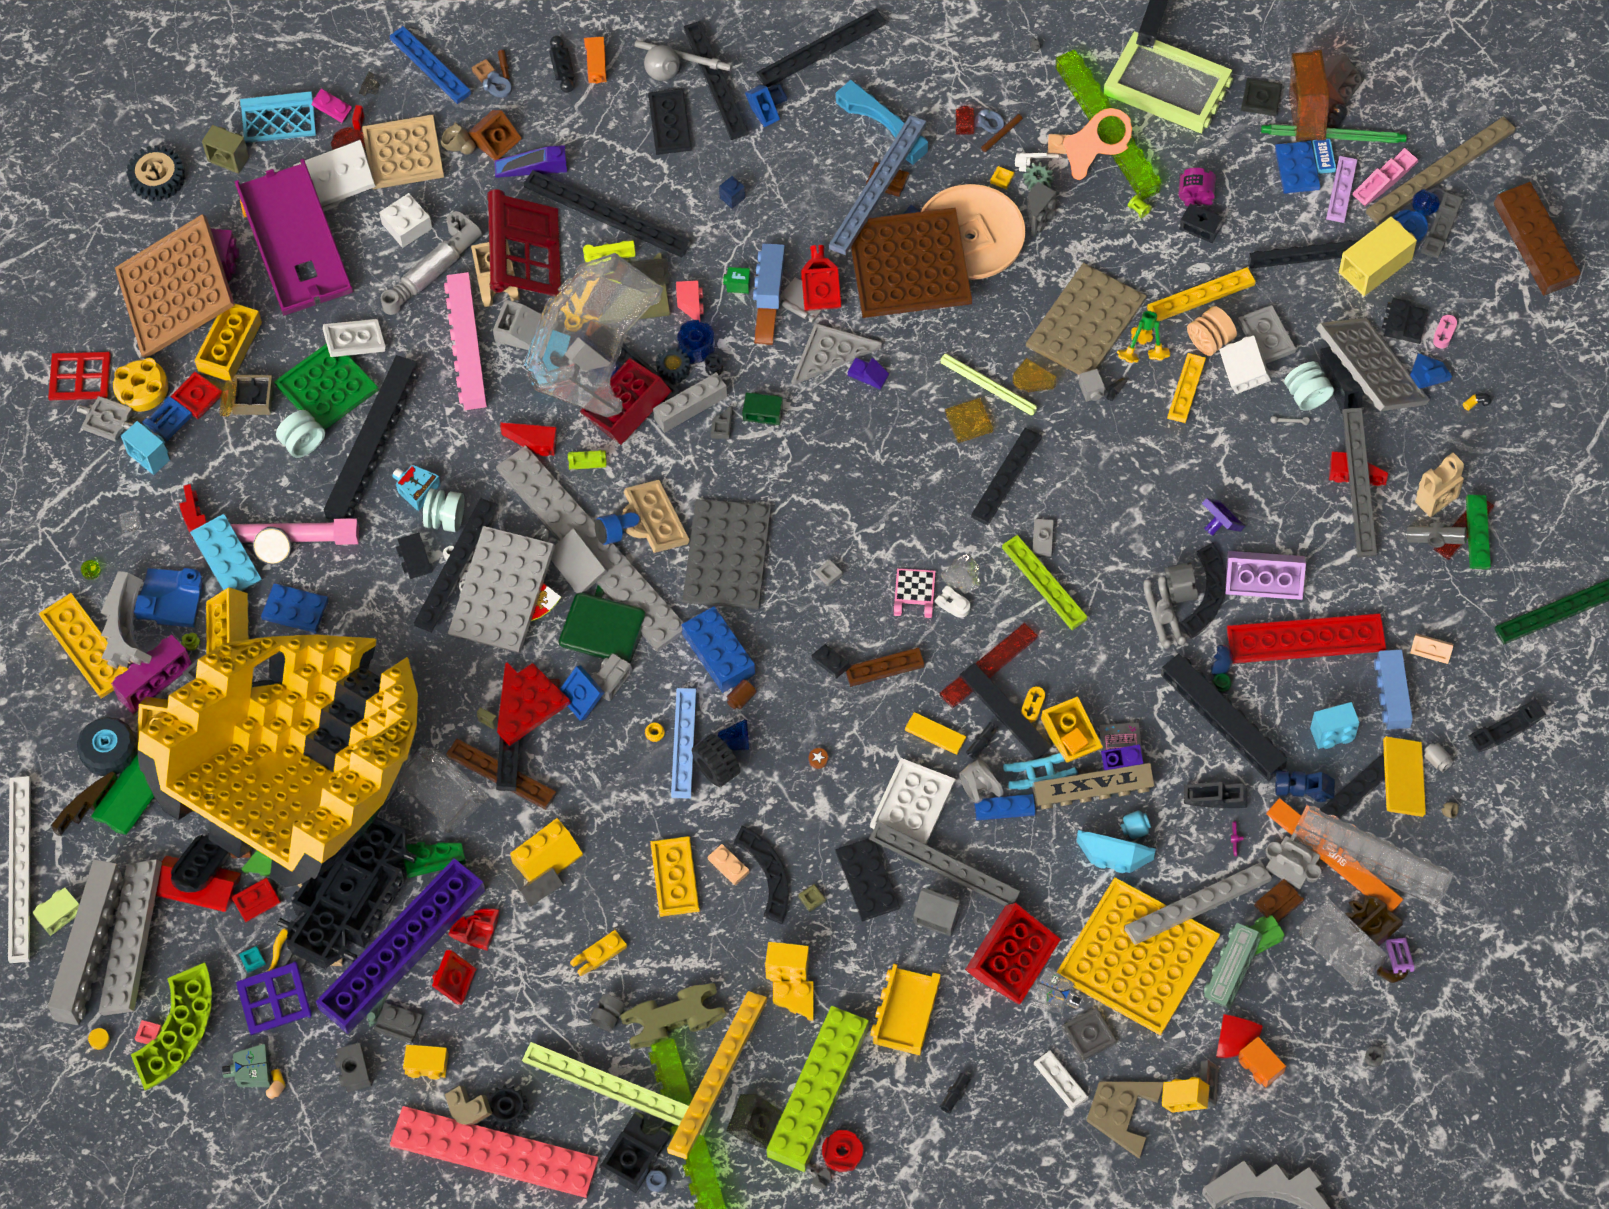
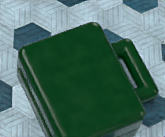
(602, 627)

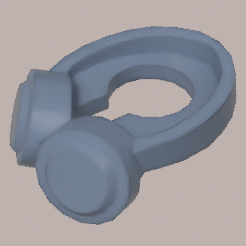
(493, 77)
(981, 122)

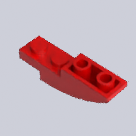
(191, 513)

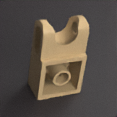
(482, 264)
(1440, 485)

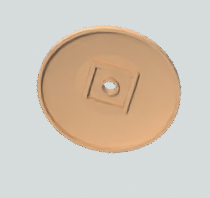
(993, 222)

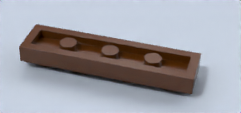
(885, 667)

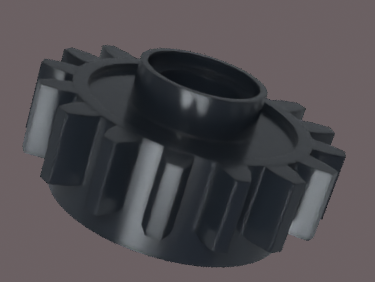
(510, 1117)

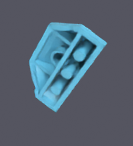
(1113, 852)

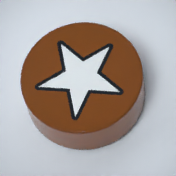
(818, 758)

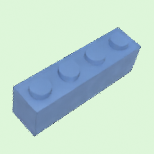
(770, 276)
(1394, 689)

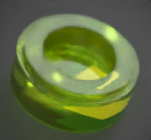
(90, 569)

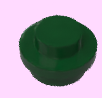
(1222, 682)

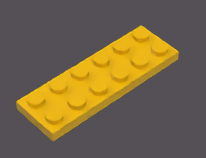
(81, 642)

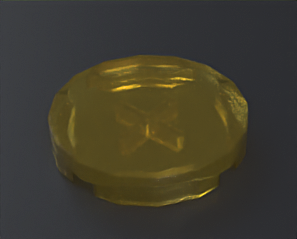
(227, 396)

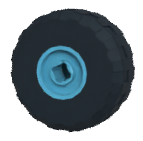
(107, 746)

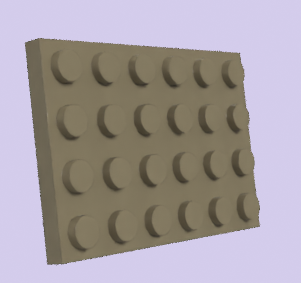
(1086, 320)

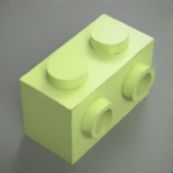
(56, 911)

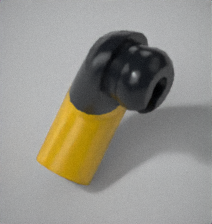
(1477, 398)

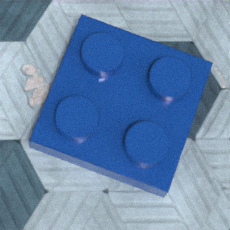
(581, 692)

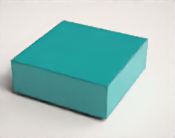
(252, 959)

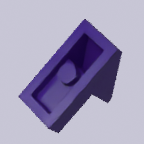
(869, 373)

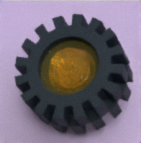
(673, 365)

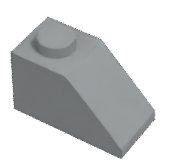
(585, 356)

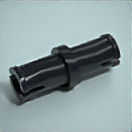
(982, 740)
(955, 1093)

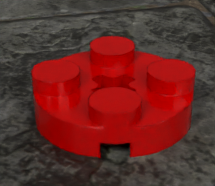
(835, 1142)

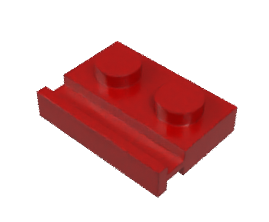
(256, 900)

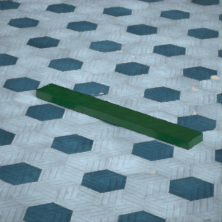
(1553, 612)

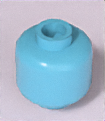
(1136, 824)

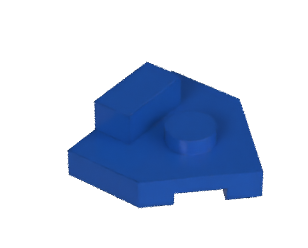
(1429, 372)

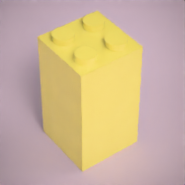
(1377, 256)

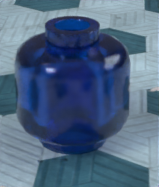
(1425, 202)

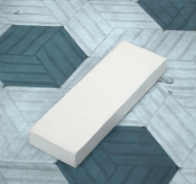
(1061, 1080)

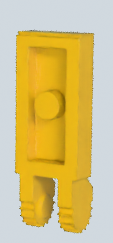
(599, 952)

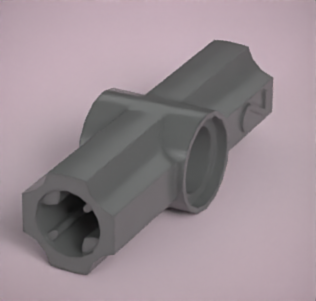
(1436, 534)

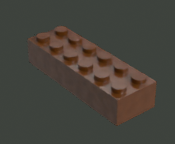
(1537, 238)

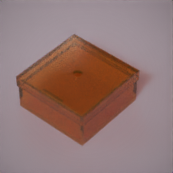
(1309, 95)

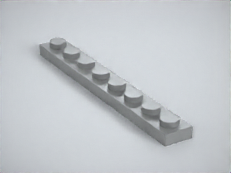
(1197, 903)

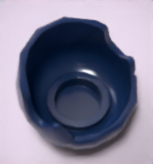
(1224, 660)

